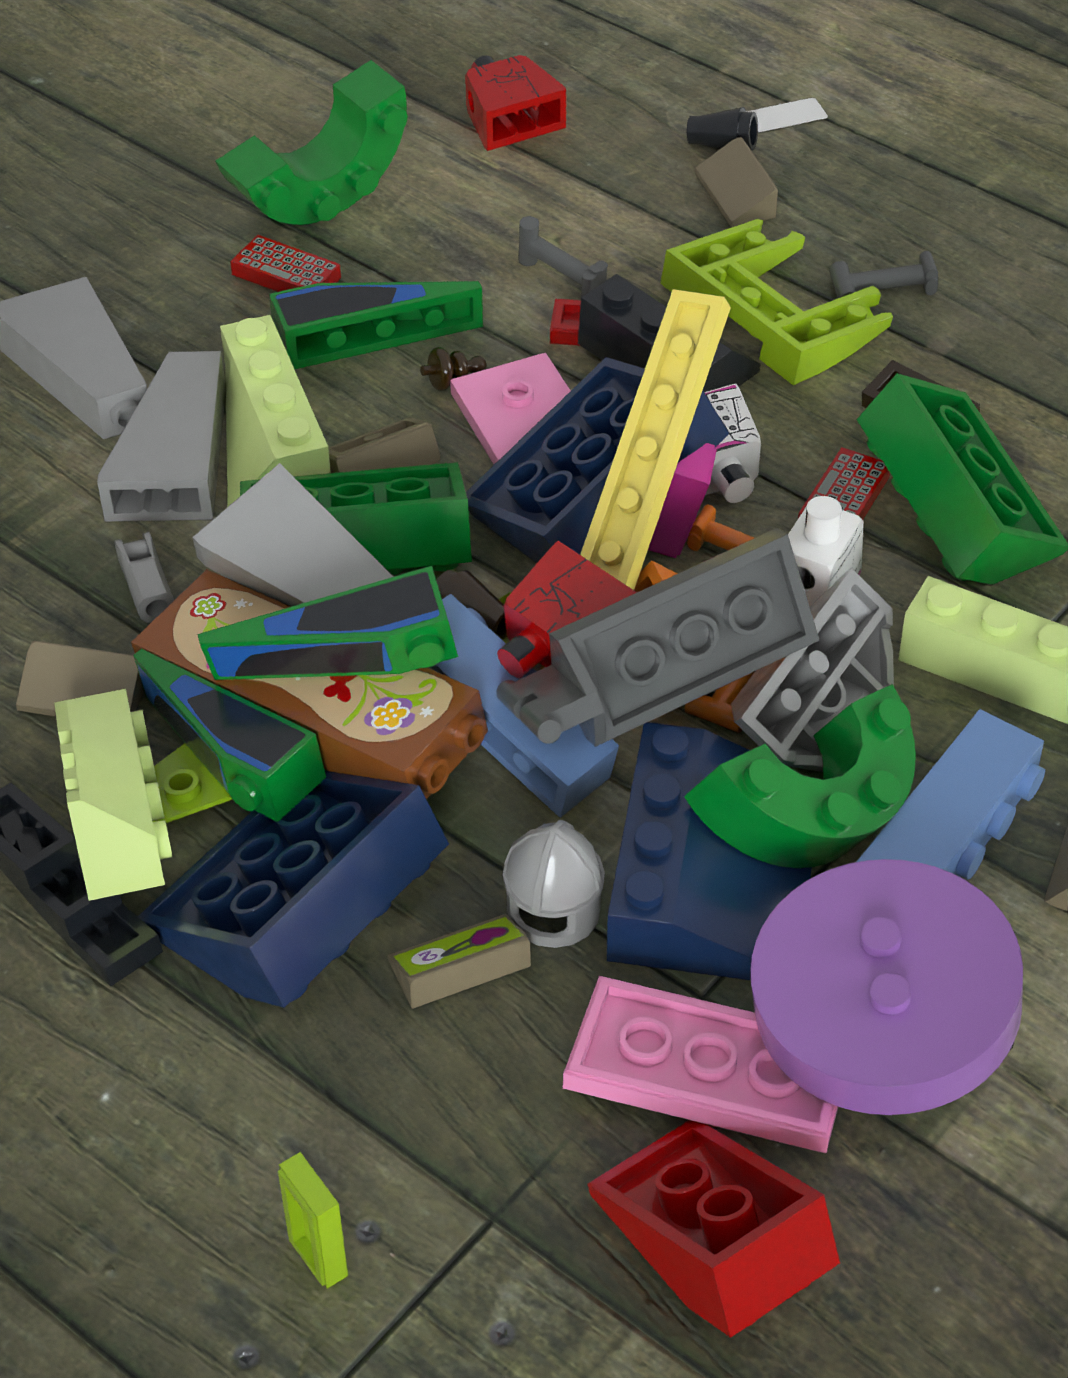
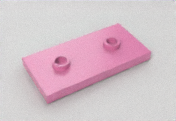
(508, 400)
(691, 1064)

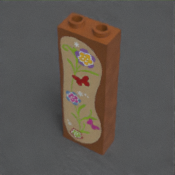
(365, 725)

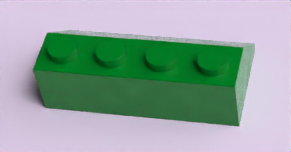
(959, 481)
(399, 513)

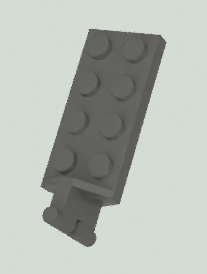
(668, 644)

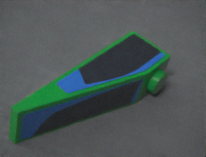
(354, 319)
(356, 632)
(249, 750)

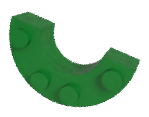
(336, 164)
(808, 820)

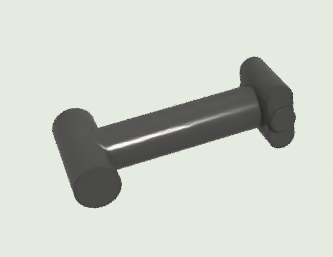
(534, 247)
(921, 273)

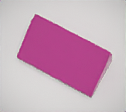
(683, 501)

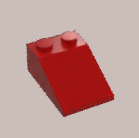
(719, 1224)

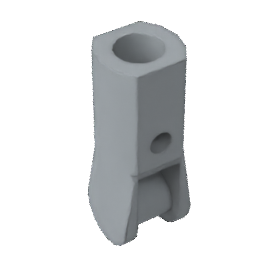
(144, 576)

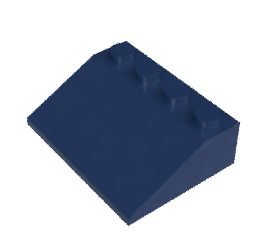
(558, 470)
(678, 887)
(295, 892)

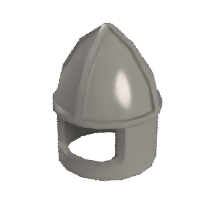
(554, 876)

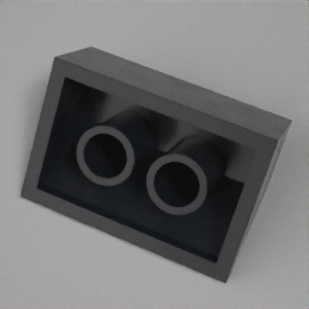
(623, 322)

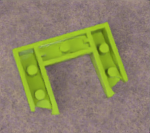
(794, 340)

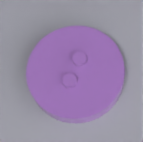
(887, 986)

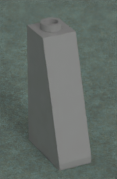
(73, 353)
(170, 446)
(285, 544)

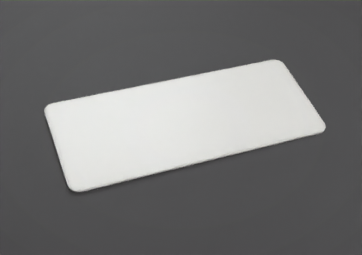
(789, 114)

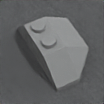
(810, 687)

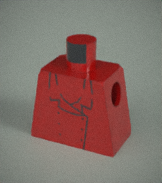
(513, 100)
(550, 597)

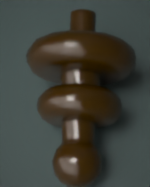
(444, 367)

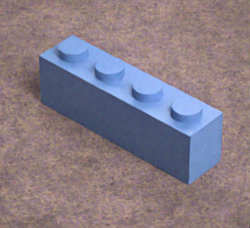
(555, 772)
(964, 798)

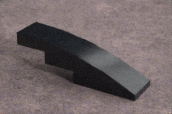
(47, 871)

